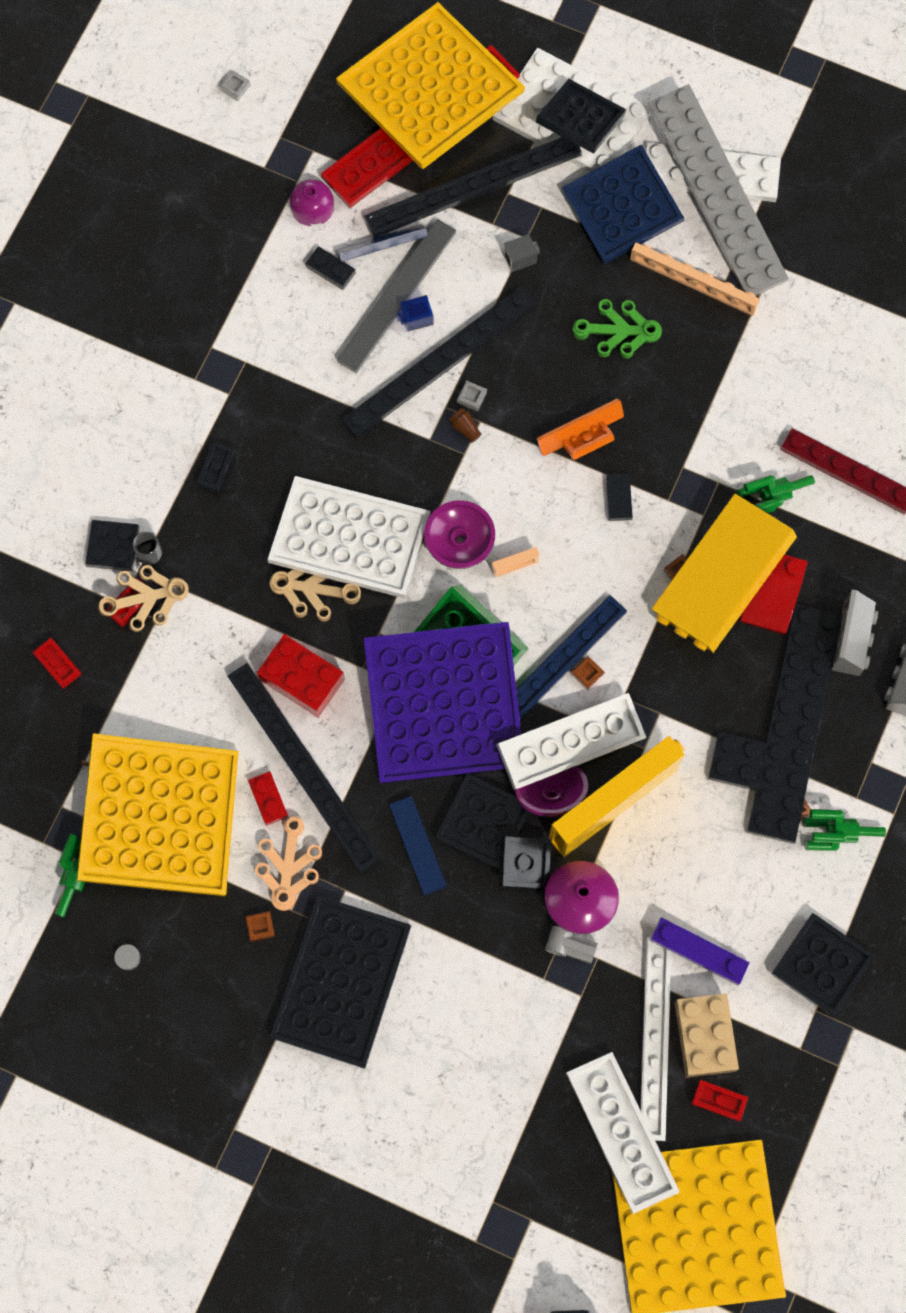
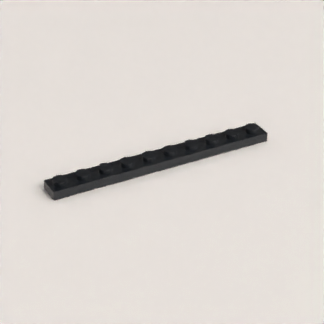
(471, 186)
(438, 362)
(304, 768)

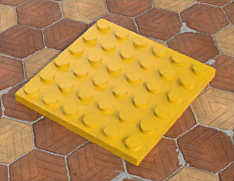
(430, 85)
(158, 815)
(707, 1241)

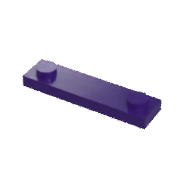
(699, 951)

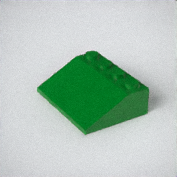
(461, 609)

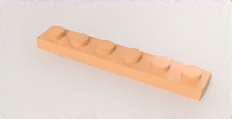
(694, 279)

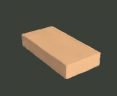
(515, 562)

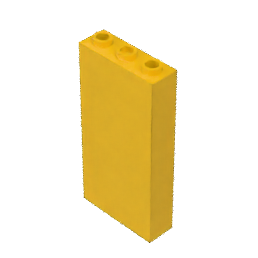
(723, 573)
(616, 796)

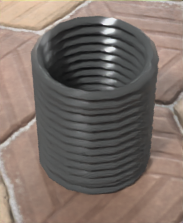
(149, 558)

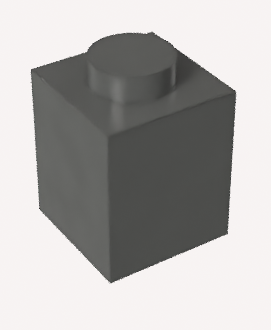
(521, 252)

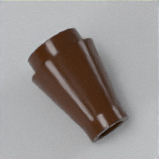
(465, 425)

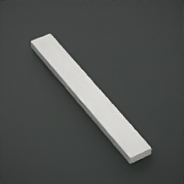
(655, 1038)

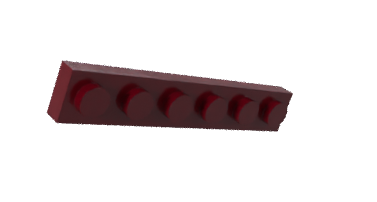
(845, 470)

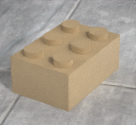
(706, 1035)

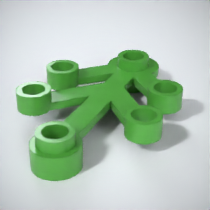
(620, 329)

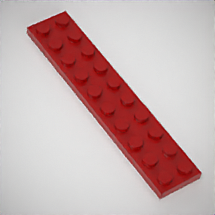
(374, 161)

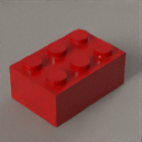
(301, 675)

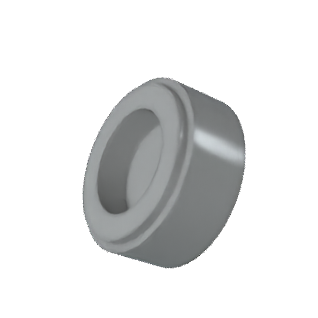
(127, 957)

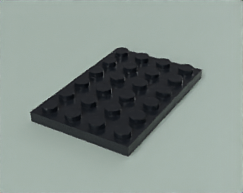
(341, 982)

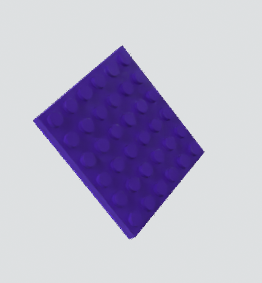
(442, 700)

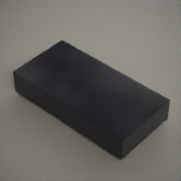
(619, 497)

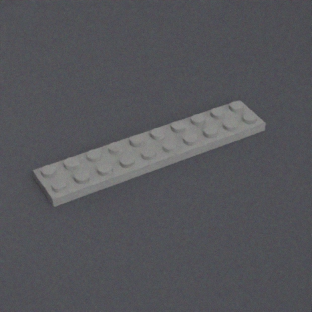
(717, 191)

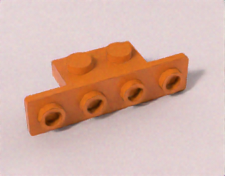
(584, 432)

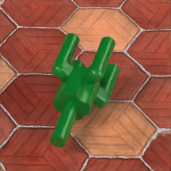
(773, 491)
(837, 830)
(69, 862)

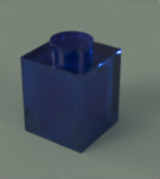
(416, 313)

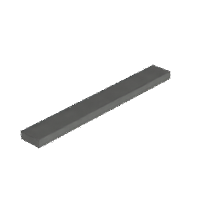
(398, 291)

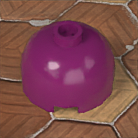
(311, 202)

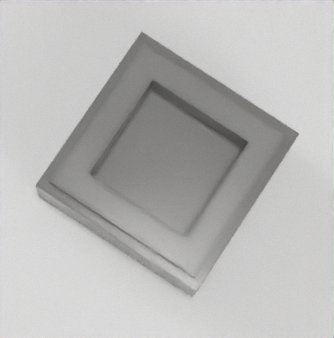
(235, 85)
(472, 395)

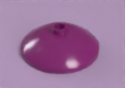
(459, 520)
(555, 793)
(577, 912)

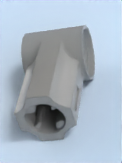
(566, 944)

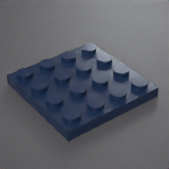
(623, 204)

